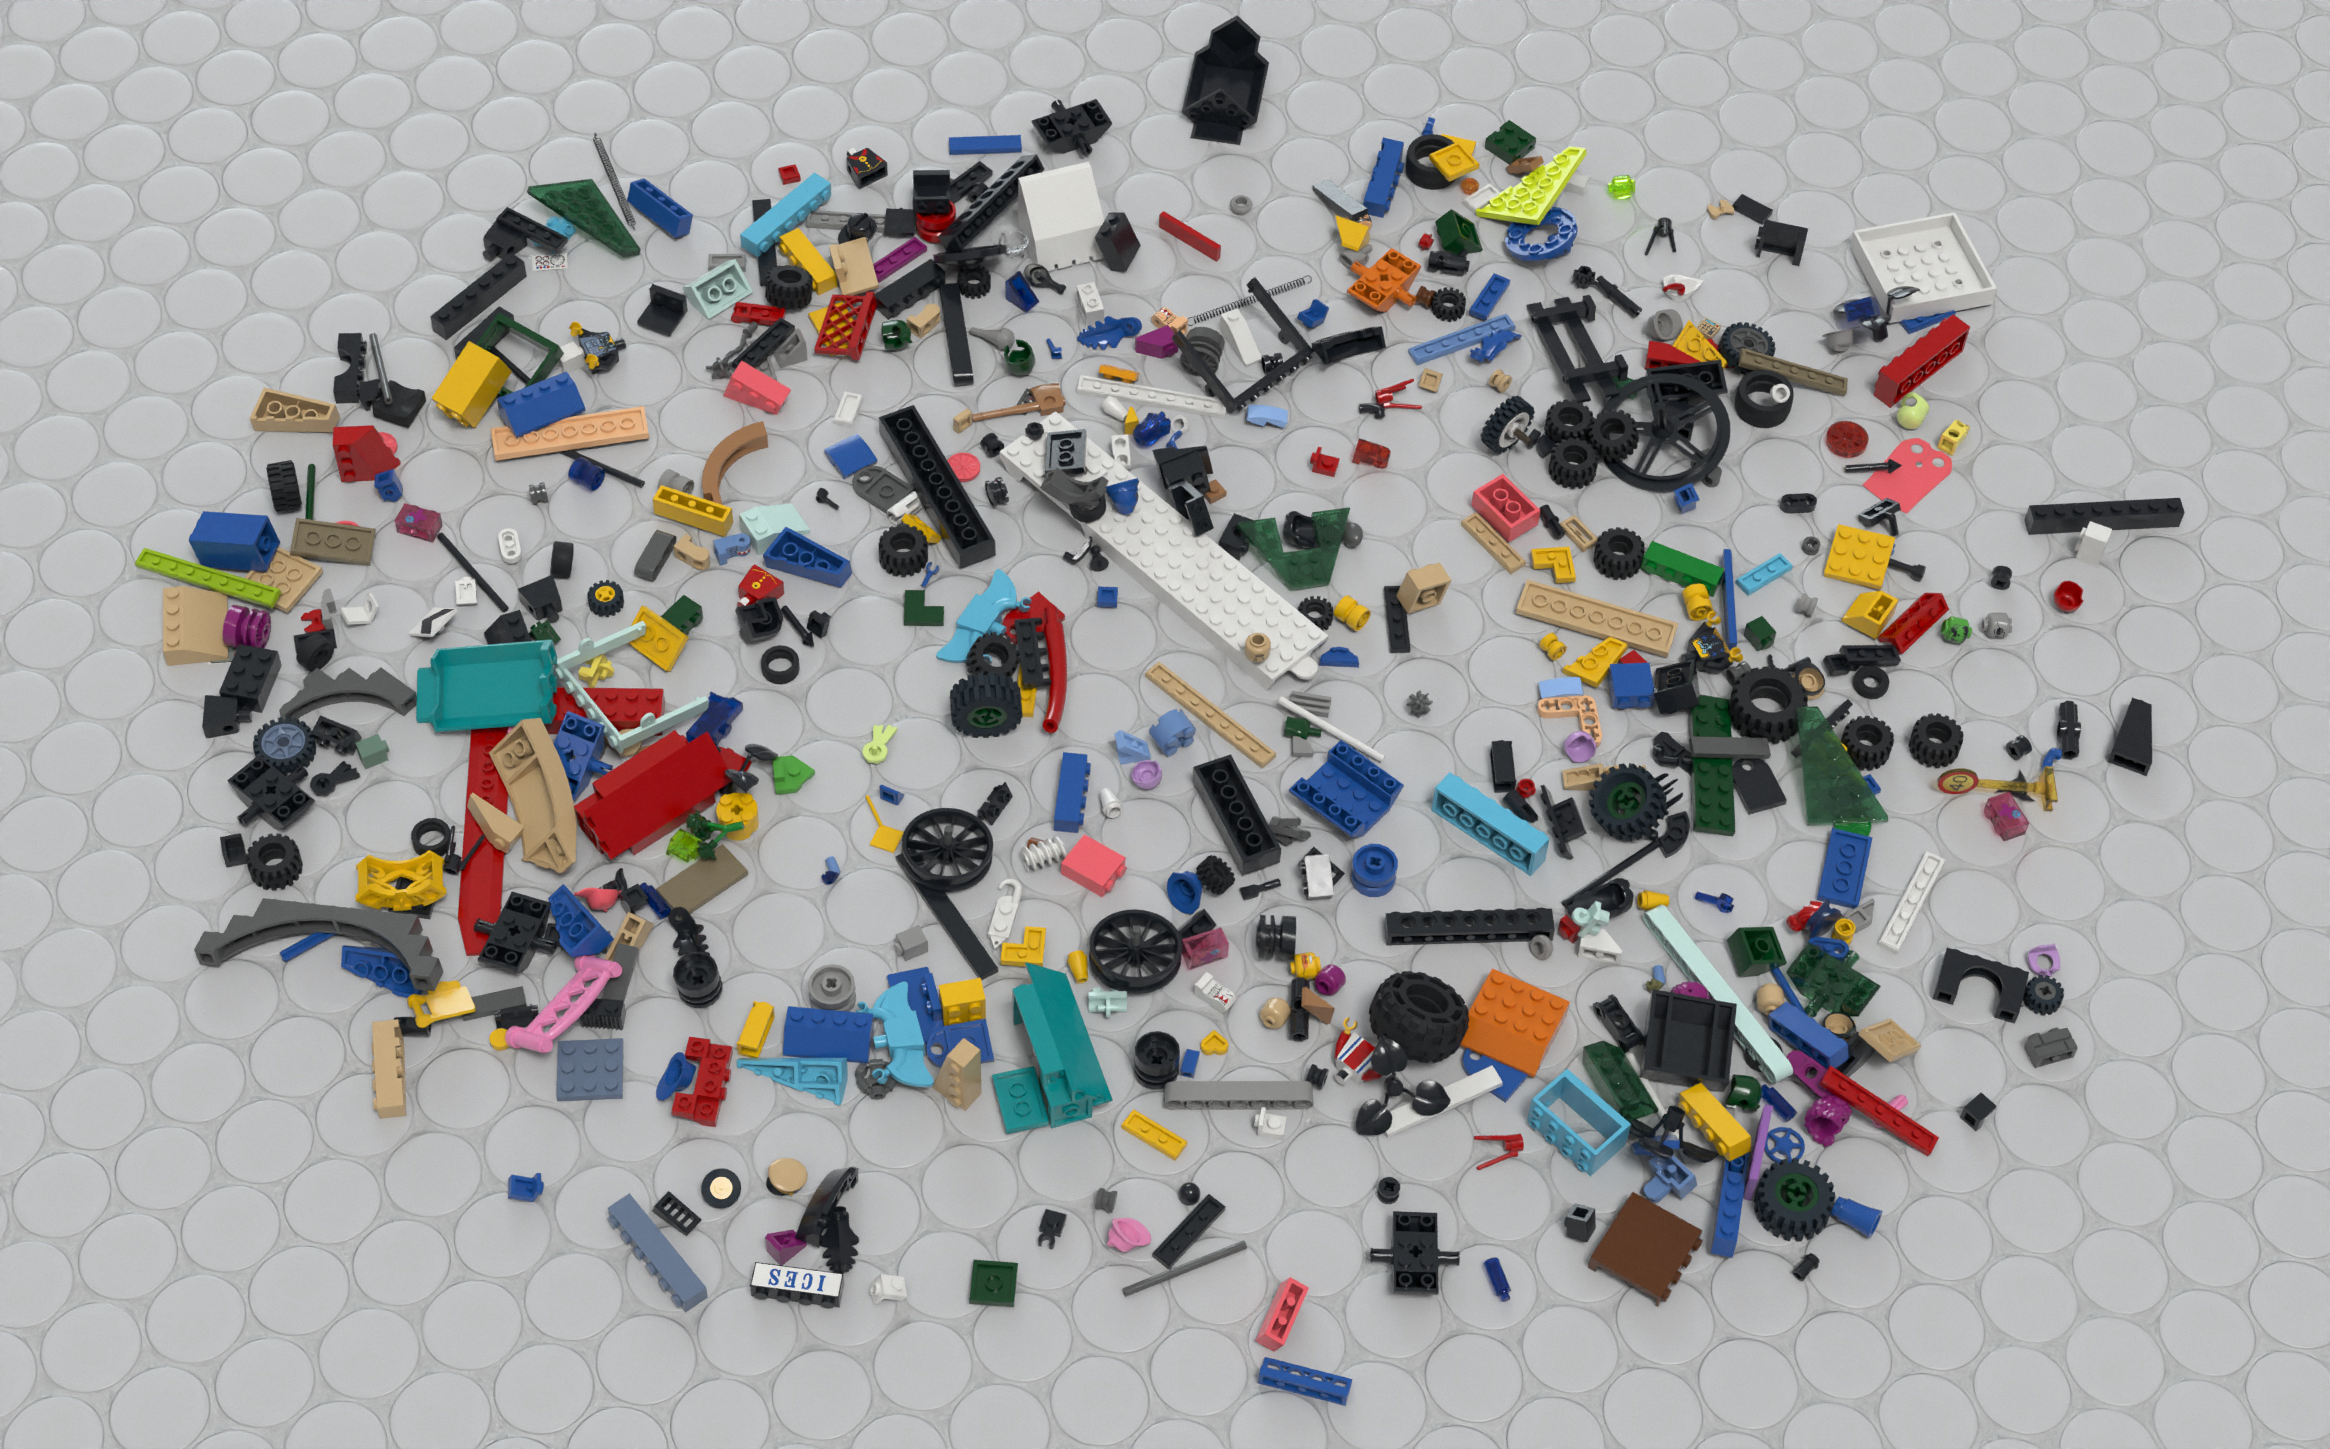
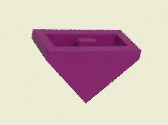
(783, 1245)

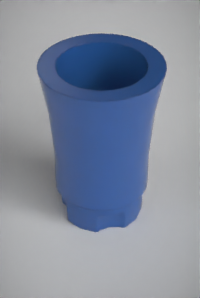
(1857, 1215)

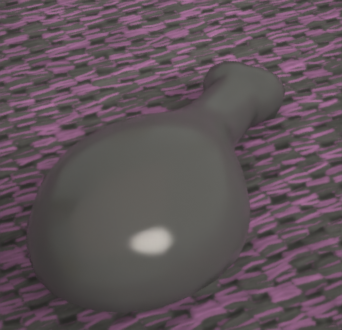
(1352, 534)

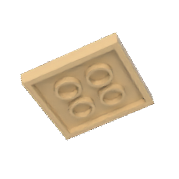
(290, 575)

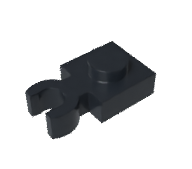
(1836, 666)
(1051, 1225)

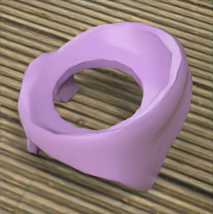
(2049, 950)

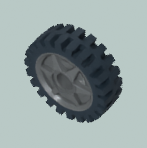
(1747, 337)

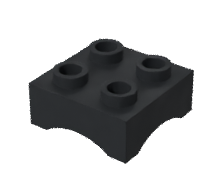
(404, 406)

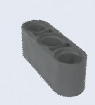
(655, 555)

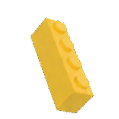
(804, 255)
(693, 510)
(1715, 1122)

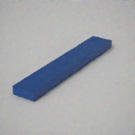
(1728, 599)

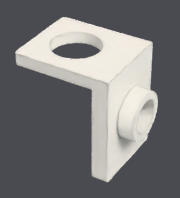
(362, 614)

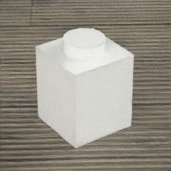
(572, 358)

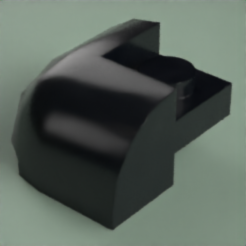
(759, 619)

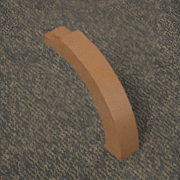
(727, 453)

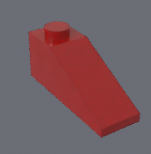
(1664, 354)

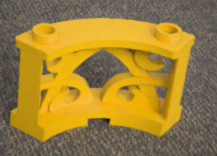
(381, 894)

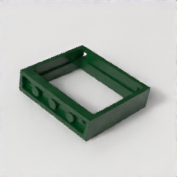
(501, 323)

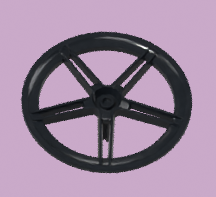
(1664, 431)

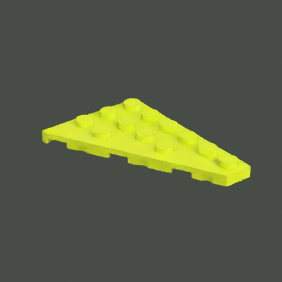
(1537, 191)

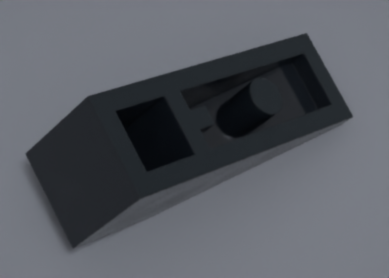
(1858, 1052)

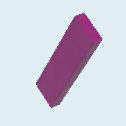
(899, 258)

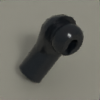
(1372, 407)

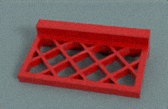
(860, 326)

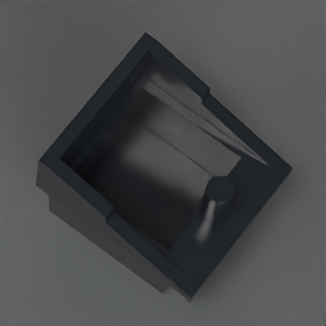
(1184, 463)

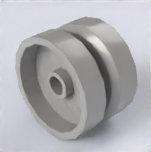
(832, 988)

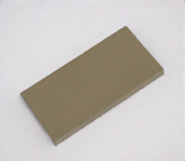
(332, 541)
(702, 881)

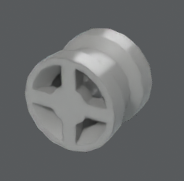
(1807, 604)

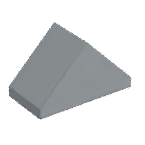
(792, 350)

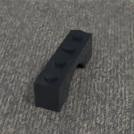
(351, 350)

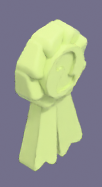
(876, 750)

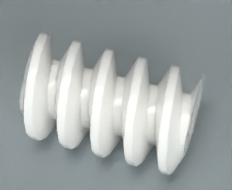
(1043, 852)

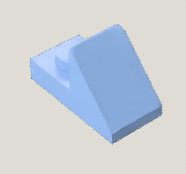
(1130, 748)

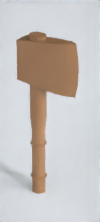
(1046, 400)

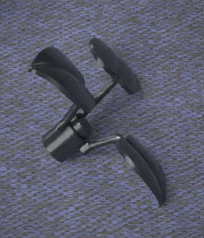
(1879, 322)
(742, 778)
(1387, 1059)
(1672, 1121)

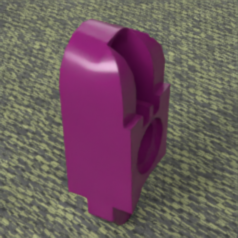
(1802, 1065)

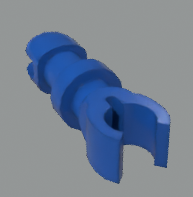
(1429, 126)

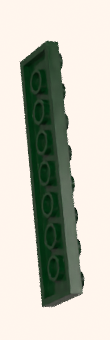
(1712, 776)

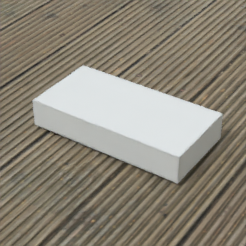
(1480, 198)
(848, 409)

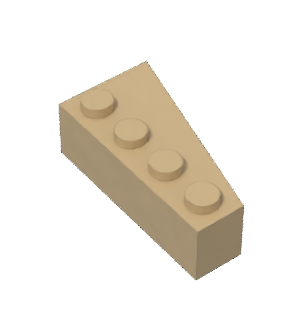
(292, 413)
(388, 1069)
(960, 1075)

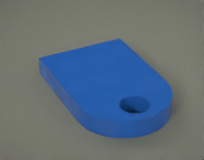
(949, 1036)
(1511, 1078)

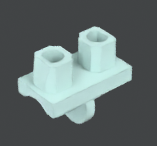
(1590, 919)
(1107, 1001)

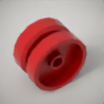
(931, 225)

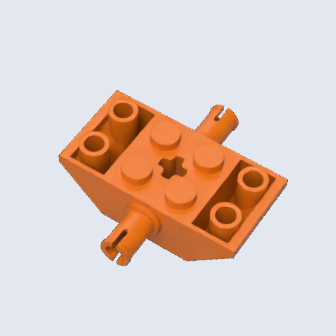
(1385, 281)

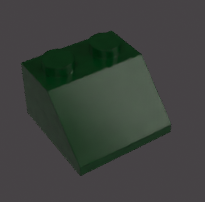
(1457, 233)
(1755, 950)

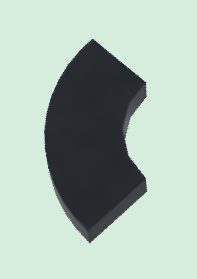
(1676, 834)

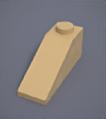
(498, 827)
(632, 933)

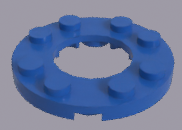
(1524, 251)

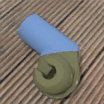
(1658, 980)

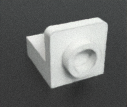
(466, 591)
(1270, 1125)

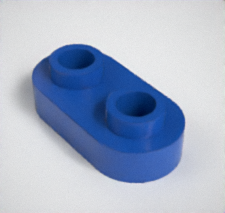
(1830, 946)

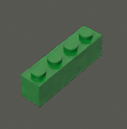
(1681, 567)

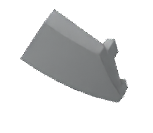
(327, 606)

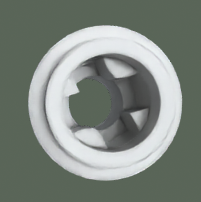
(1114, 408)
(1110, 803)

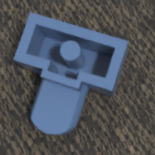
(1670, 1176)

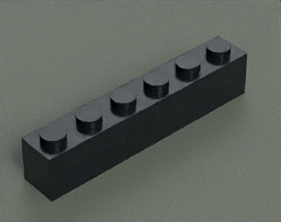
(478, 296)

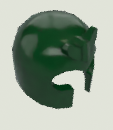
(895, 334)
(1020, 361)
(1744, 1093)

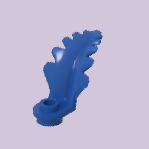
(1110, 332)
(1493, 345)

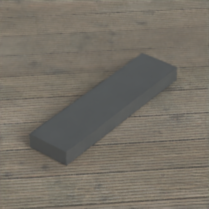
(1729, 747)

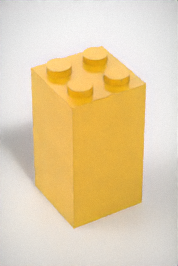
(471, 385)

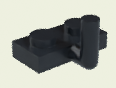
(1882, 510)

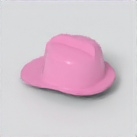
(1127, 1234)

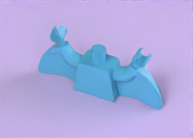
(983, 617)
(901, 1036)

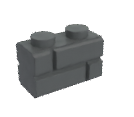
(2050, 1047)

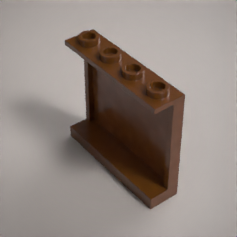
(1647, 1247)

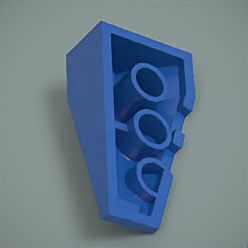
(577, 927)
(380, 967)

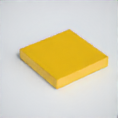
(1454, 161)

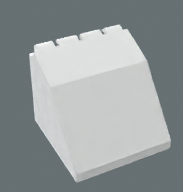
(1060, 216)

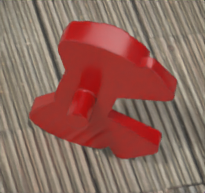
(315, 617)

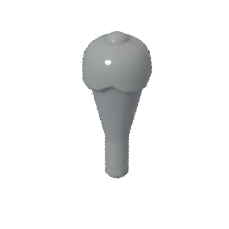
(998, 337)

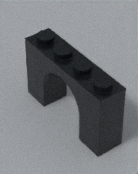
(2008, 981)

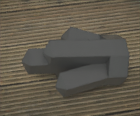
(1286, 828)

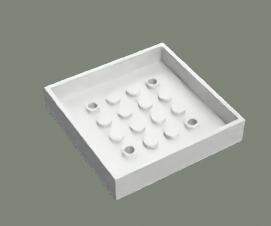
(1924, 255)

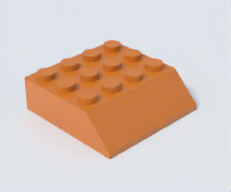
(1514, 1022)

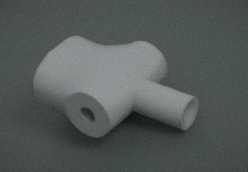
(1349, 256)

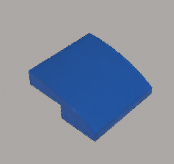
(850, 455)
(1670, 1141)

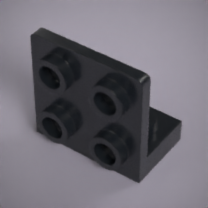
(664, 310)

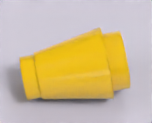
(1648, 900)
(1078, 964)

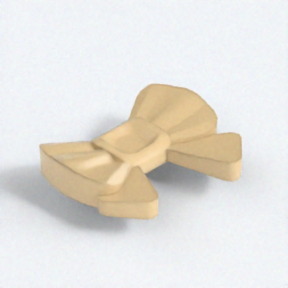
(1725, 207)

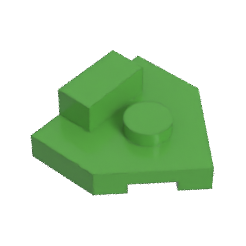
(790, 774)

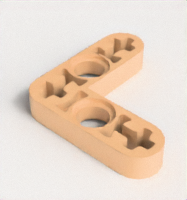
(1577, 709)

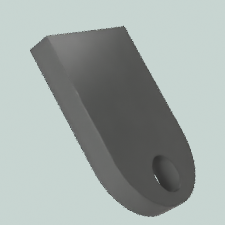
(881, 488)

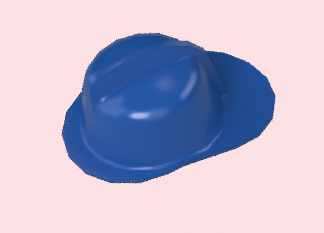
(676, 1077)

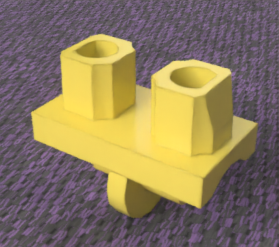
(600, 669)

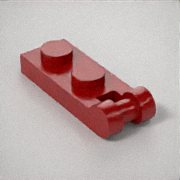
(758, 313)

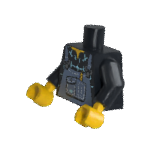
(599, 348)

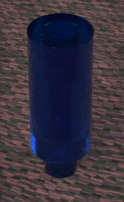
(656, 902)
(1778, 1102)
(1497, 1278)

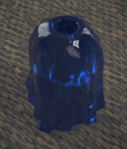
(1151, 429)

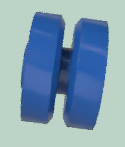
(1374, 870)

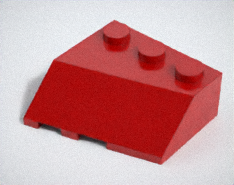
(361, 453)

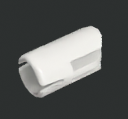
(907, 505)

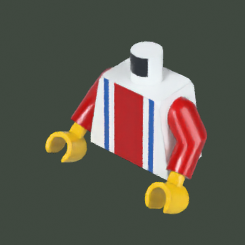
(1353, 1057)

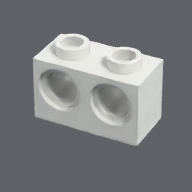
(1089, 303)

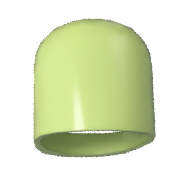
(1913, 416)

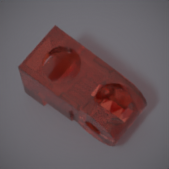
(1371, 454)

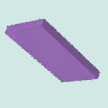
(1757, 1153)

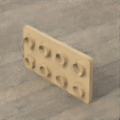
(854, 266)

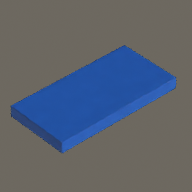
(1844, 868)

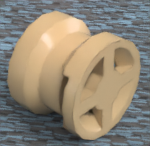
(1500, 380)

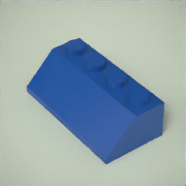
(540, 404)
(828, 1034)

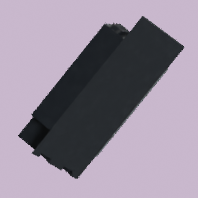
(1226, 84)

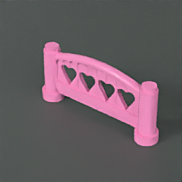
(588, 968)

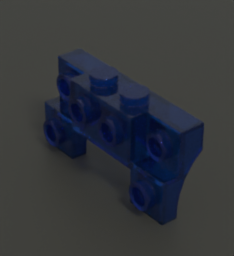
(716, 718)

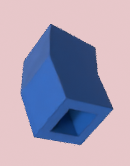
(1190, 1063)

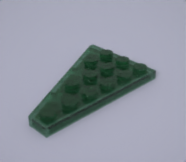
(1831, 780)

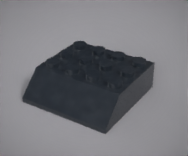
(1688, 1040)

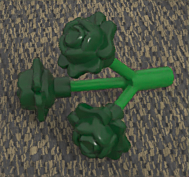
(703, 828)

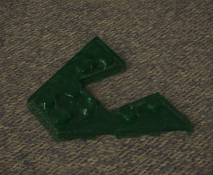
(1303, 567)

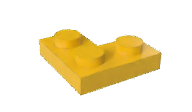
(1557, 558)
(1030, 951)

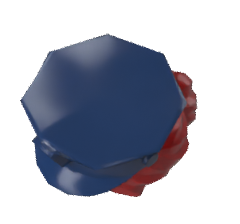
(1816, 918)

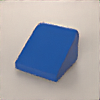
(890, 795)

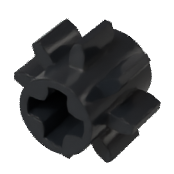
(1583, 277)

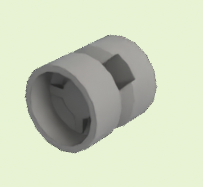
(675, 481)

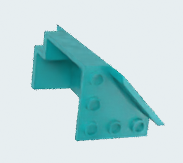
(1061, 1045)

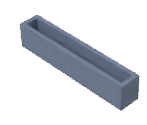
(657, 1253)

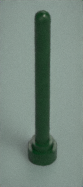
(310, 492)

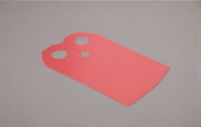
(1909, 483)

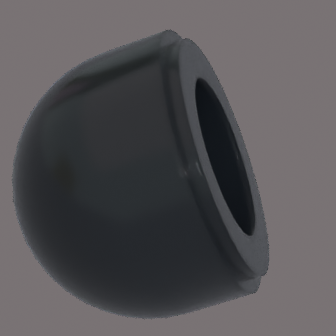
(1189, 1193)

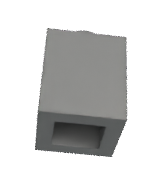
(911, 943)

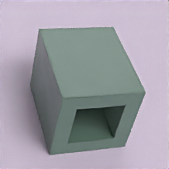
(372, 751)

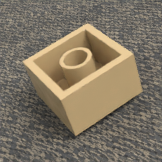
(1423, 587)

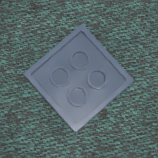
(590, 1069)

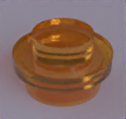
(1469, 186)

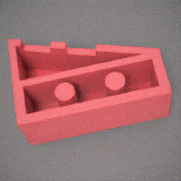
(756, 389)

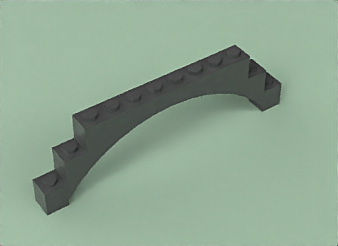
(282, 918)

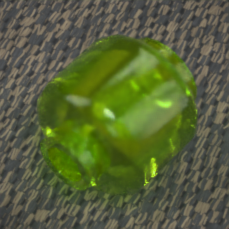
(1622, 186)

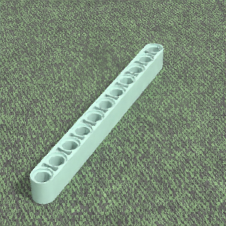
(1699, 969)

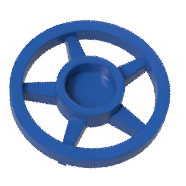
(1784, 1144)

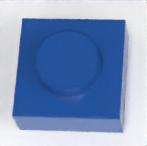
(1107, 596)

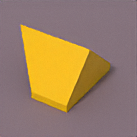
(1352, 234)

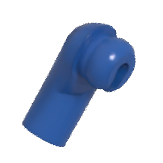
(2050, 756)

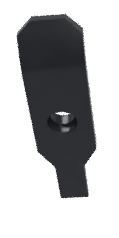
(1674, 749)

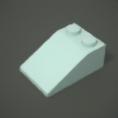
(767, 522)

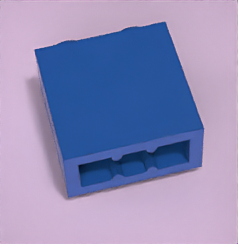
(1631, 685)

